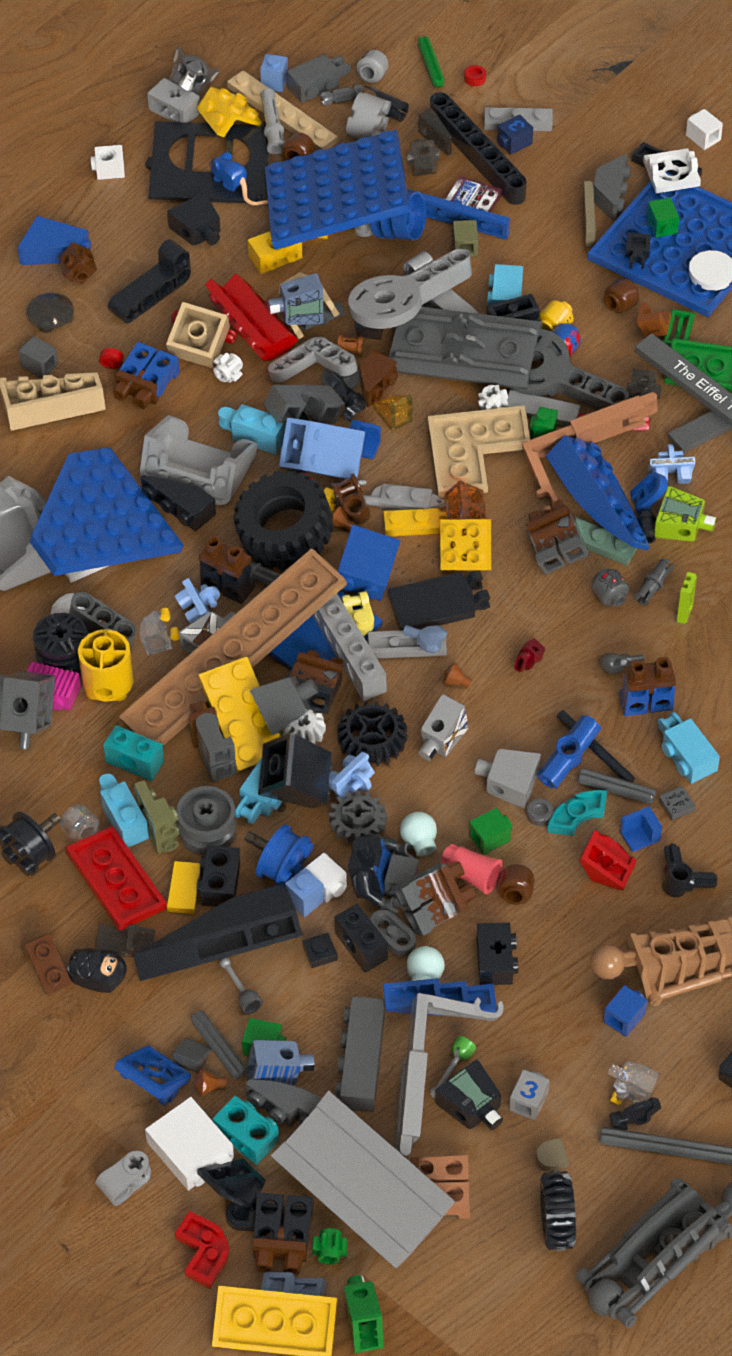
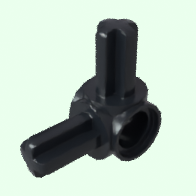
(680, 877)

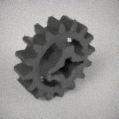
(357, 816)

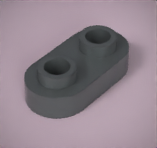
(395, 932)

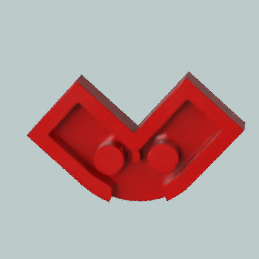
(210, 1245)

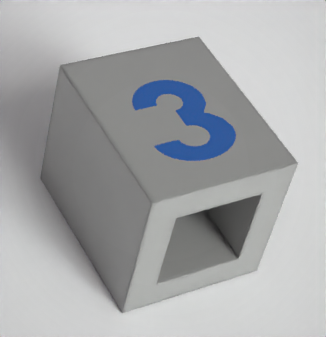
(529, 1094)

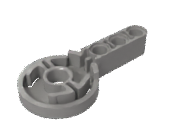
(381, 299)

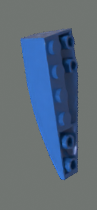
(596, 488)

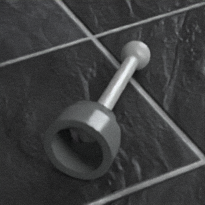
(248, 999)

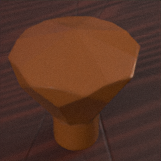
(341, 519)
(454, 676)
(207, 1082)

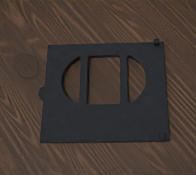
(172, 183)

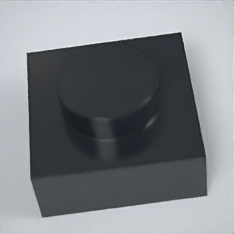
(320, 950)

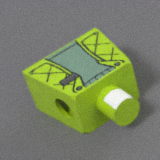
(682, 516)

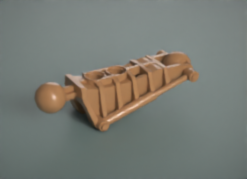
(671, 960)

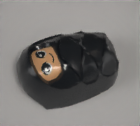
(96, 969)

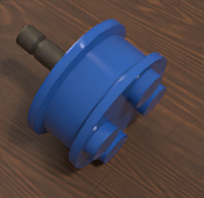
(282, 855)

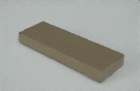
(589, 214)

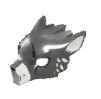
(191, 72)

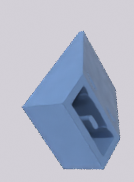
(321, 449)

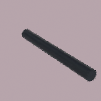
(600, 751)

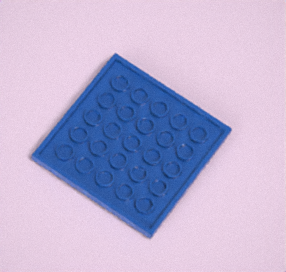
(336, 189)
(703, 226)

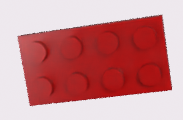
(116, 878)

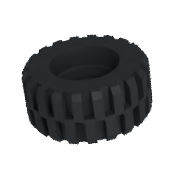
(278, 494)

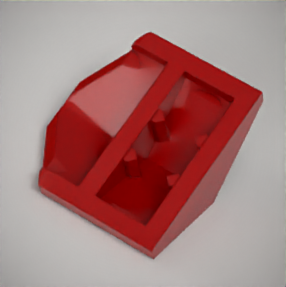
(606, 861)

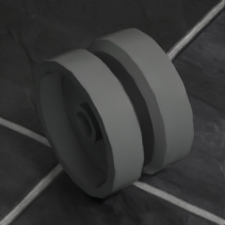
(206, 818)

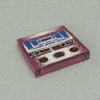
(474, 194)

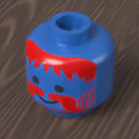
(569, 335)

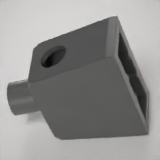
(283, 702)

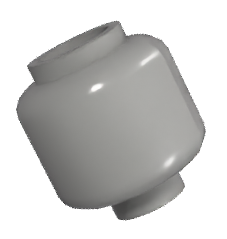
(372, 66)

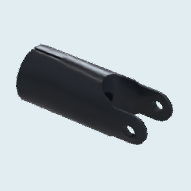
(395, 105)

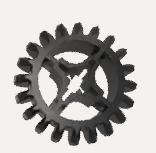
(372, 724)
(558, 1210)

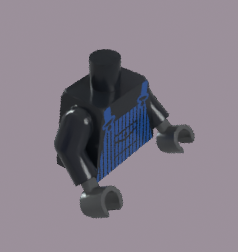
(370, 865)

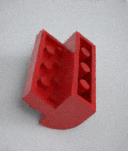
(251, 317)

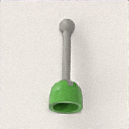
(462, 1050)

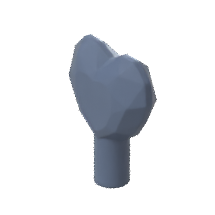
(428, 638)

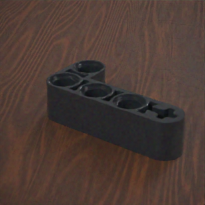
(153, 285)

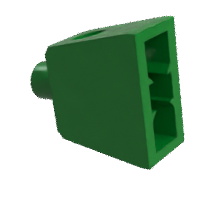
(360, 1307)

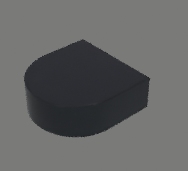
(240, 1217)

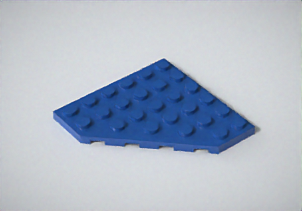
(99, 517)

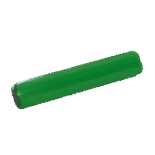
(431, 61)

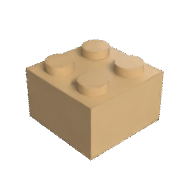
(198, 335)

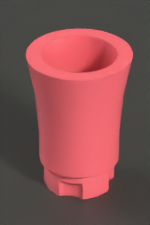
(479, 869)

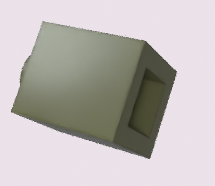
(466, 236)

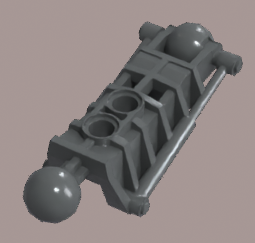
(673, 1229)

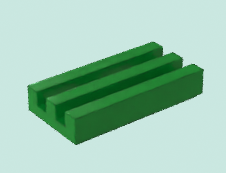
(683, 314)

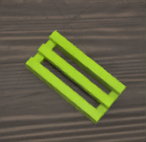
(686, 598)

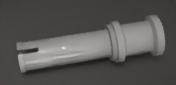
(273, 130)

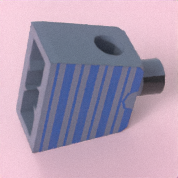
(277, 1061)

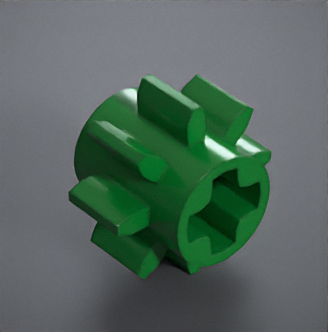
(329, 1246)

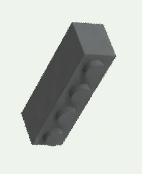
(362, 1053)

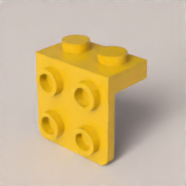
(223, 108)

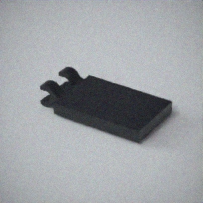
(438, 600)

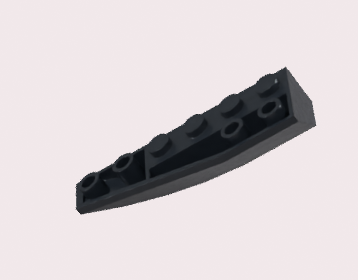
(222, 932)

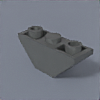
(611, 185)

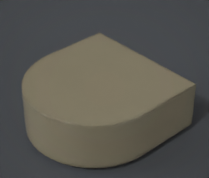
(552, 1155)

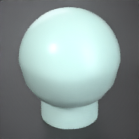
(420, 831)
(425, 963)

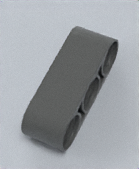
(97, 611)

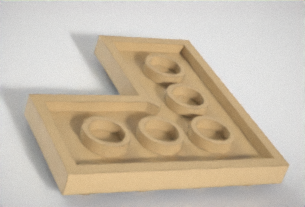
(464, 437)

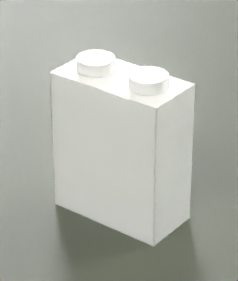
(188, 1141)

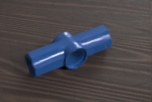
(561, 763)

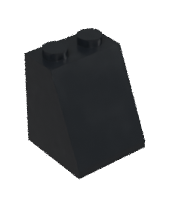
(295, 771)

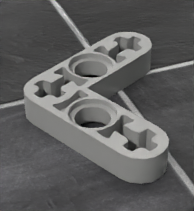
(309, 353)

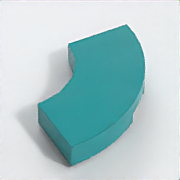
(575, 811)

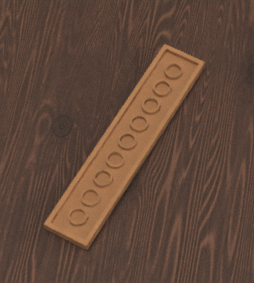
(249, 634)

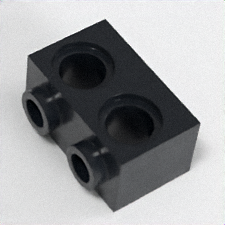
(219, 876)

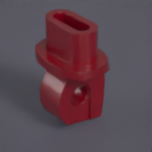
(529, 655)

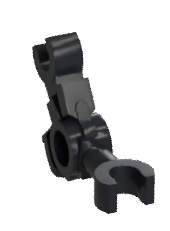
(353, 401)

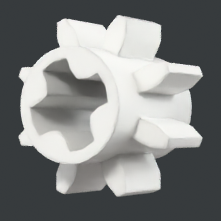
(228, 367)
(493, 398)

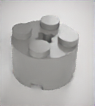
(368, 116)

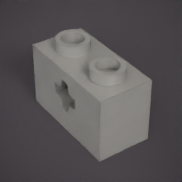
(173, 102)

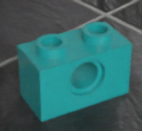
(133, 753)

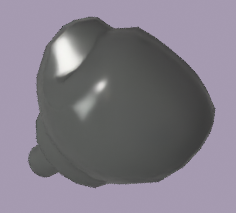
(614, 663)

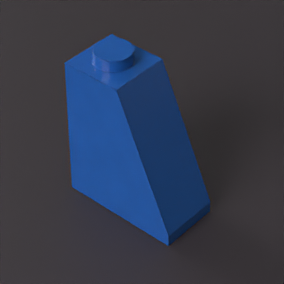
(48, 240)

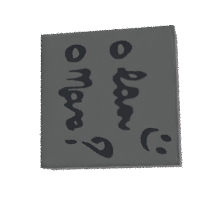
(677, 803)

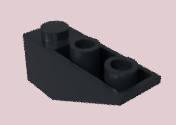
(182, 500)

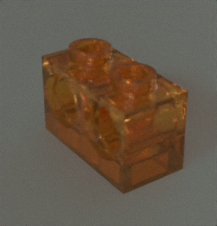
(465, 502)

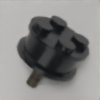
(27, 842)

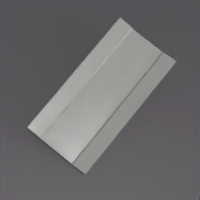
(363, 1180)

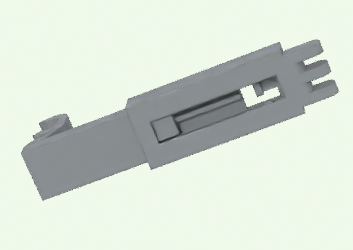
(415, 1061)

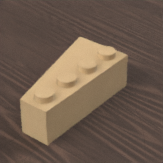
(50, 398)

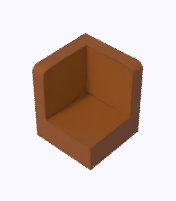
(653, 323)

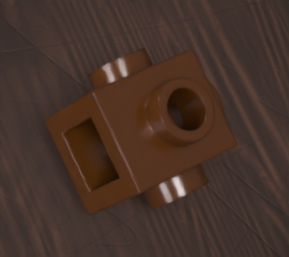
(77, 263)

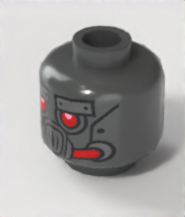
(610, 587)

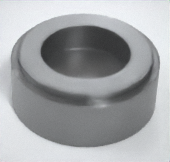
(539, 812)

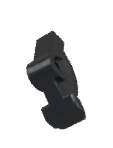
(638, 1113)

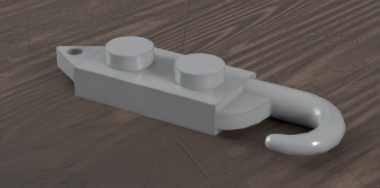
(402, 497)

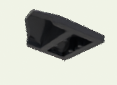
(234, 1181)

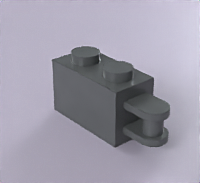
(316, 77)

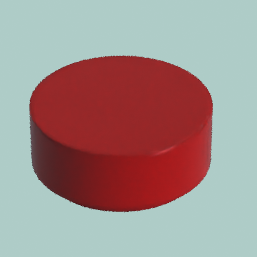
(475, 75)
(111, 358)

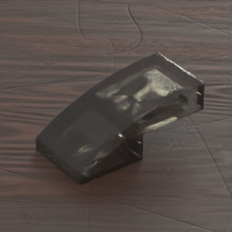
(123, 942)

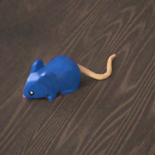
(231, 174)

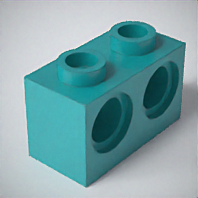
(242, 1132)

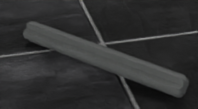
(666, 1145)

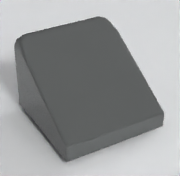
(191, 1054)

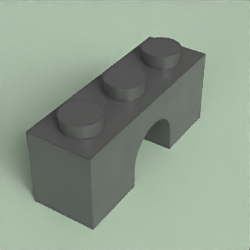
(316, 400)

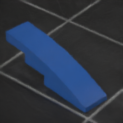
(399, 995)

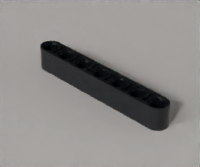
(480, 149)

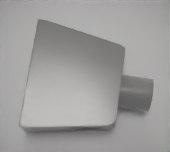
(510, 775)

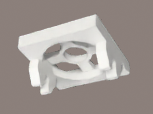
(661, 185)

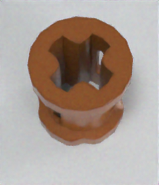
(351, 344)

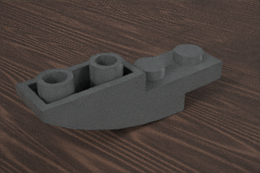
(282, 1101)

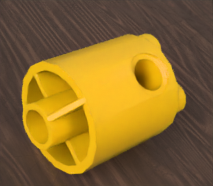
(106, 666)

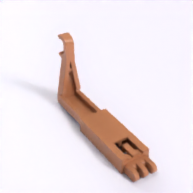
(588, 428)

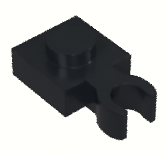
(638, 248)

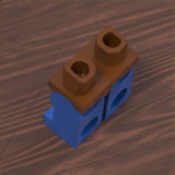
(145, 376)
(647, 685)

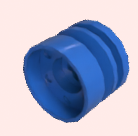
(404, 226)

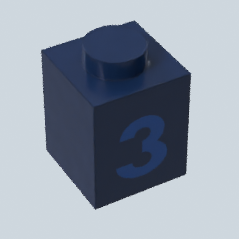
(515, 134)

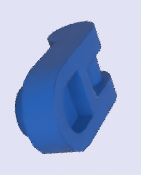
(648, 491)

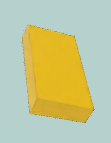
(184, 888)

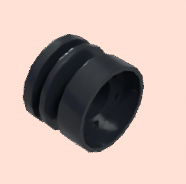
(58, 640)

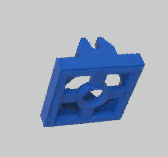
(146, 1057)

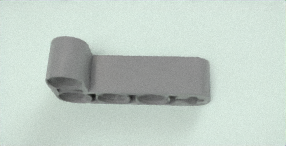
(449, 299)

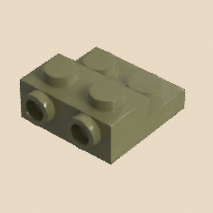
(159, 817)

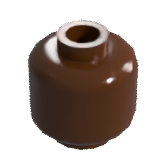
(297, 145)
(621, 295)
(516, 884)

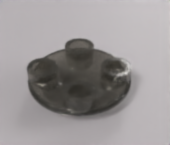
(50, 311)

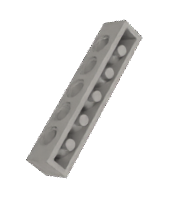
(352, 648)

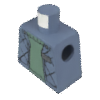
(300, 301)

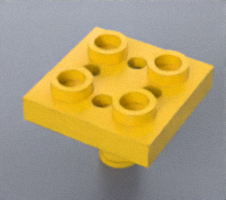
(474, 544)

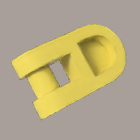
(362, 617)

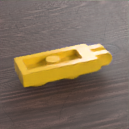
(413, 521)

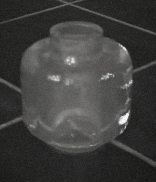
(79, 822)

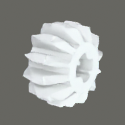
(308, 726)

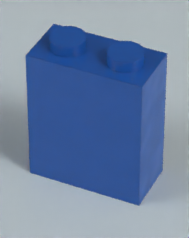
(368, 561)

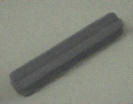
(617, 786)
(218, 1044)

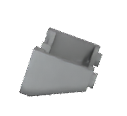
(175, 458)
(18, 517)

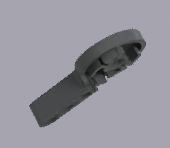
(561, 375)

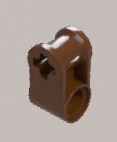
(351, 495)

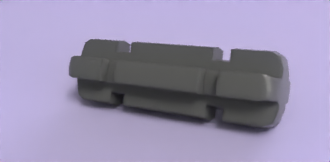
(341, 94)

